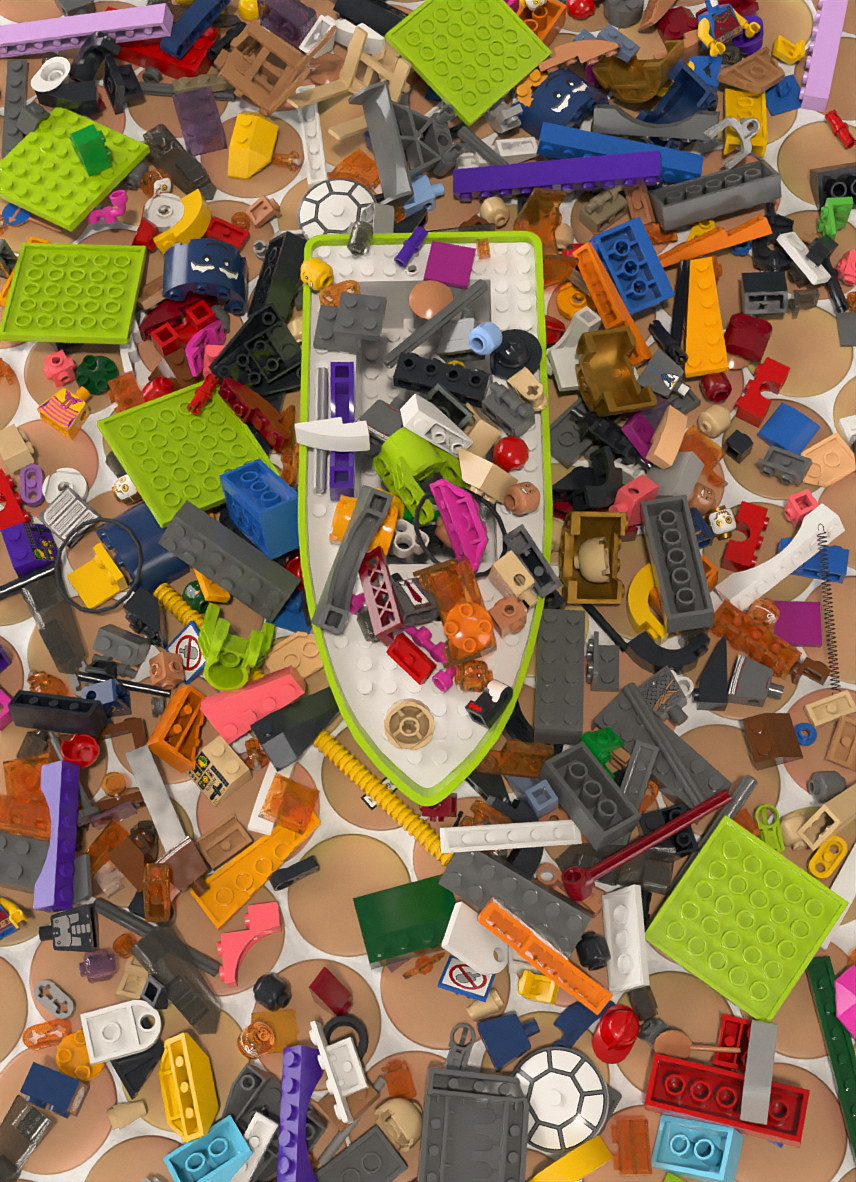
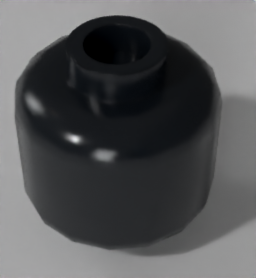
(593, 951)
(272, 992)

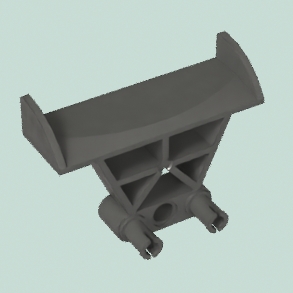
(389, 146)

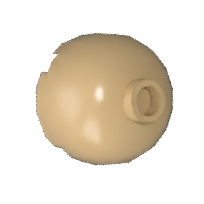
(593, 560)
(409, 724)
(400, 1122)

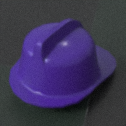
(752, 44)

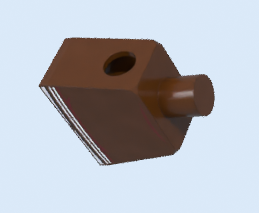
(186, 867)

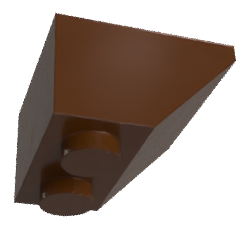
(177, 369)
(772, 739)
(133, 854)

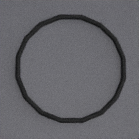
(429, 554)
(137, 579)

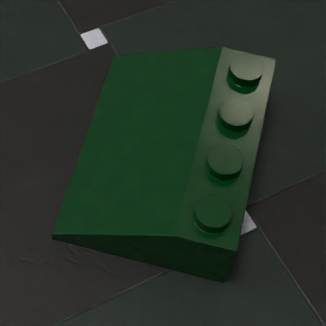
(404, 920)

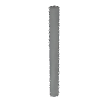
(340, 1137)

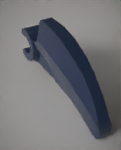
(575, 1022)

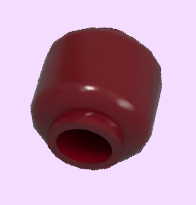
(716, 387)

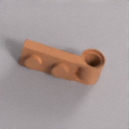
(639, 203)
(591, 903)

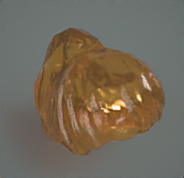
(46, 683)

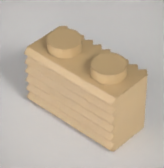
(14, 449)

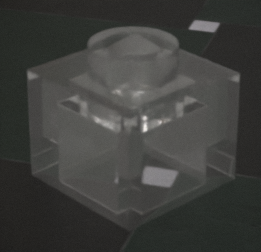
(109, 879)

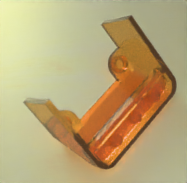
(542, 218)
(451, 585)

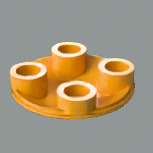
(74, 1060)

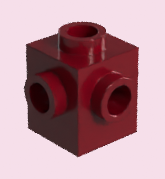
(443, 809)

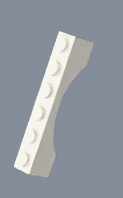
(748, 585)

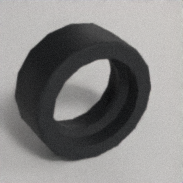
(352, 1022)

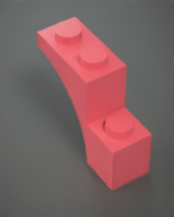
(262, 921)

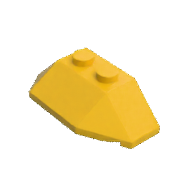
(251, 144)
(187, 1088)

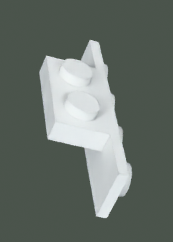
(342, 1068)

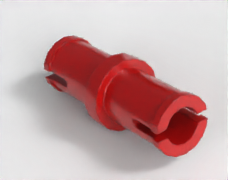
(840, 129)
(203, 394)

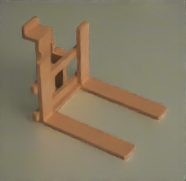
(251, 75)

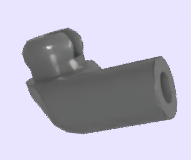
(222, 315)

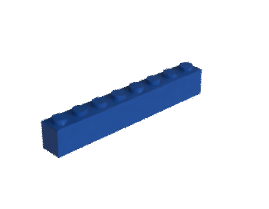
(569, 143)

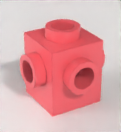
(847, 267)
(59, 368)
(799, 506)

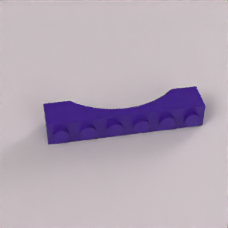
(342, 405)
(55, 884)
(299, 1079)

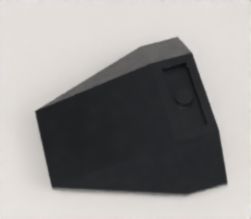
(261, 354)

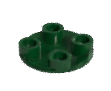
(95, 373)

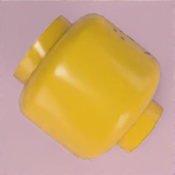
(316, 274)

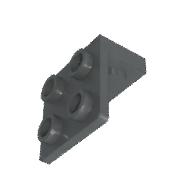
(602, 666)

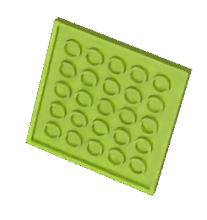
(468, 51)
(49, 178)
(73, 293)
(178, 453)
(745, 920)

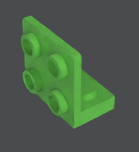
(834, 215)

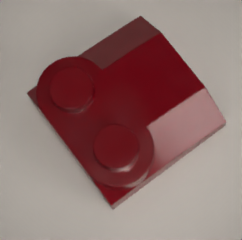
(676, 23)
(747, 336)

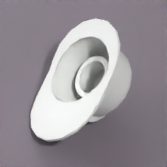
(51, 75)

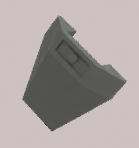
(261, 1092)

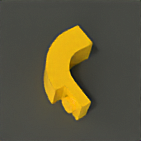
(191, 225)
(638, 609)
(577, 1163)

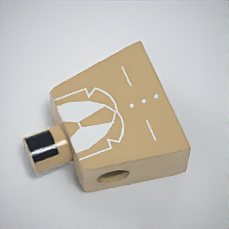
(513, 579)

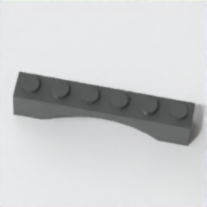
(613, 120)
(338, 589)

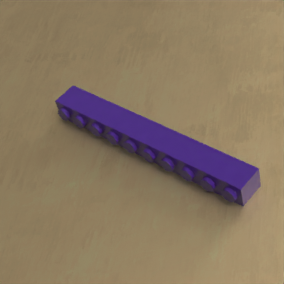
(560, 174)

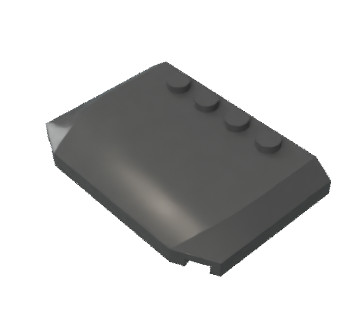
(473, 1128)

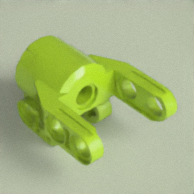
(412, 460)
(228, 656)

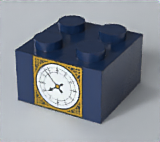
(55, 1089)

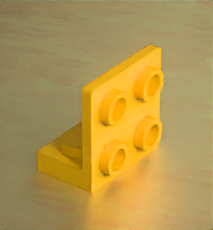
(97, 579)

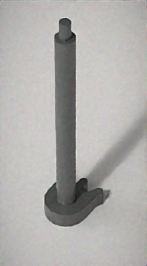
(89, 811)

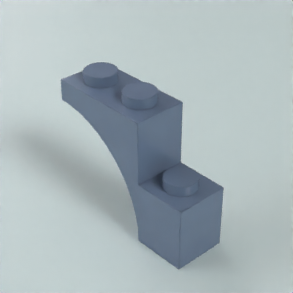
(609, 33)
(534, 793)

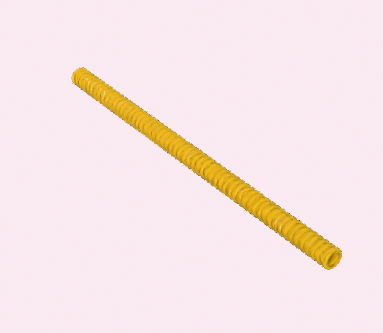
(368, 782)

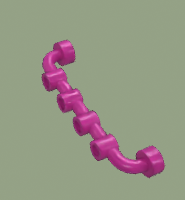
(109, 214)
(421, 637)

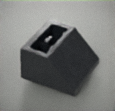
(764, 293)
(147, 617)
(683, 841)

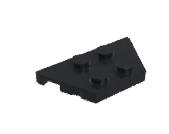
(136, 1068)

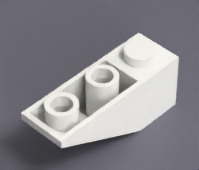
(433, 425)

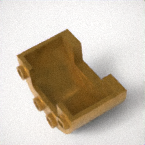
(638, 79)
(607, 375)
(579, 529)

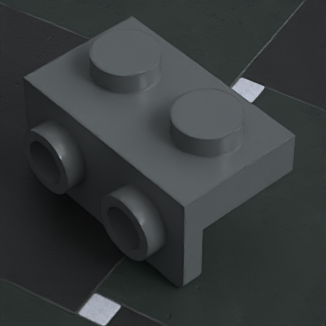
(785, 465)

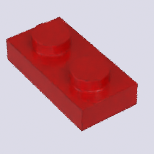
(227, 232)
(411, 658)

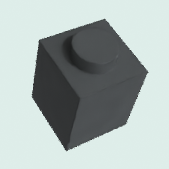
(31, 117)

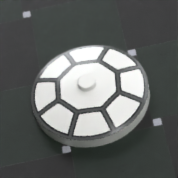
(333, 206)
(564, 1098)

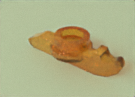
(424, 965)

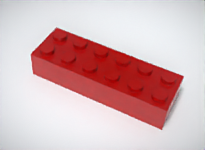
(148, 53)
(715, 1097)

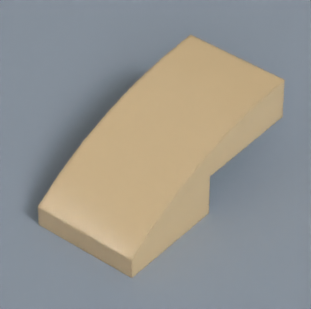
(132, 981)

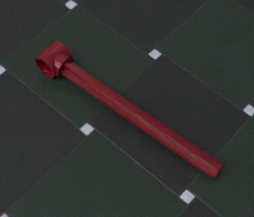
(580, 880)

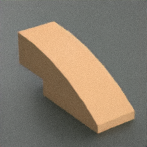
(667, 438)

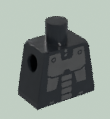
(72, 930)

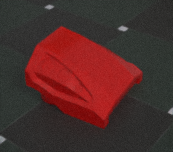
(733, 1033)

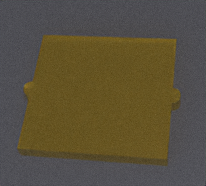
(283, 1027)

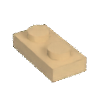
(830, 709)

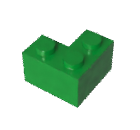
(90, 149)

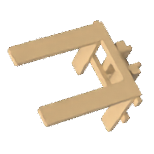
(387, 67)

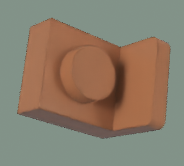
(263, 210)

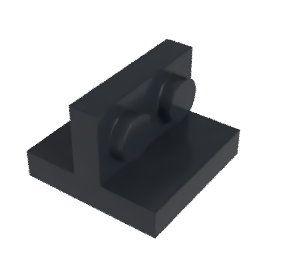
(120, 84)

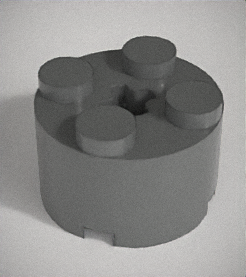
(623, 12)

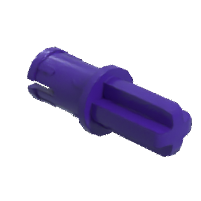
(410, 246)

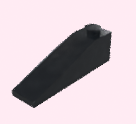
(294, 727)

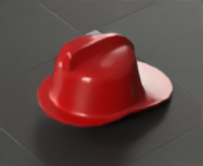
(145, 234)
(554, 329)
(615, 1034)

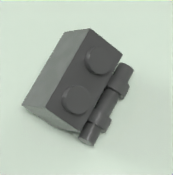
(508, 410)
(120, 645)

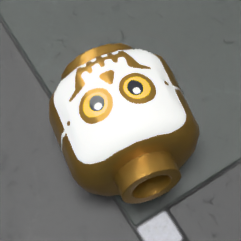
(125, 491)
(721, 521)

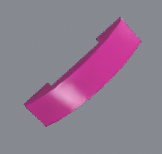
(210, 335)

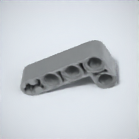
(380, 217)
(759, 1072)

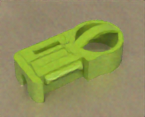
(770, 833)

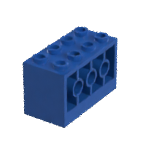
(633, 266)
(262, 507)

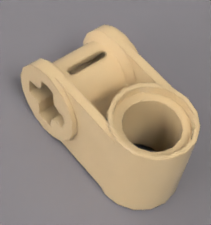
(528, 389)

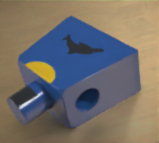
(707, 69)

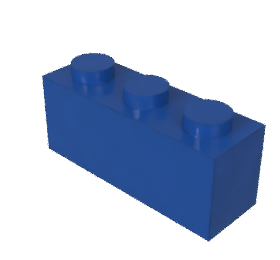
(811, 568)

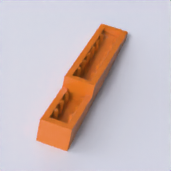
(716, 240)
(608, 301)
(544, 956)

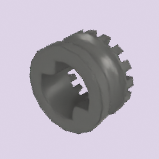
(151, 75)
(159, 706)

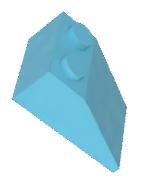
(697, 1149)
(211, 1157)

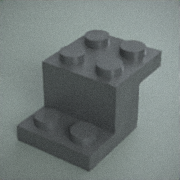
(351, 321)

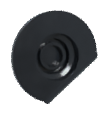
(516, 351)

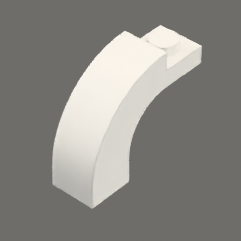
(582, 321)

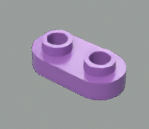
(31, 487)

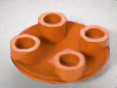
(469, 626)

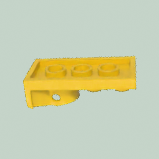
(745, 104)

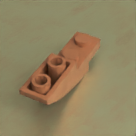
(586, 50)

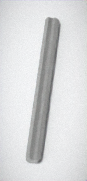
(320, 413)

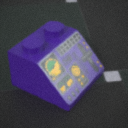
(29, 547)

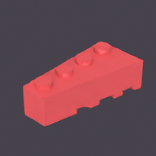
(237, 710)

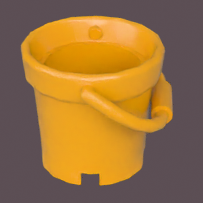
(384, 533)

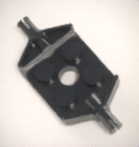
(763, 256)
(611, 433)

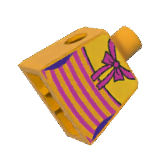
(66, 411)

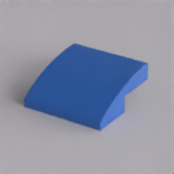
(788, 429)

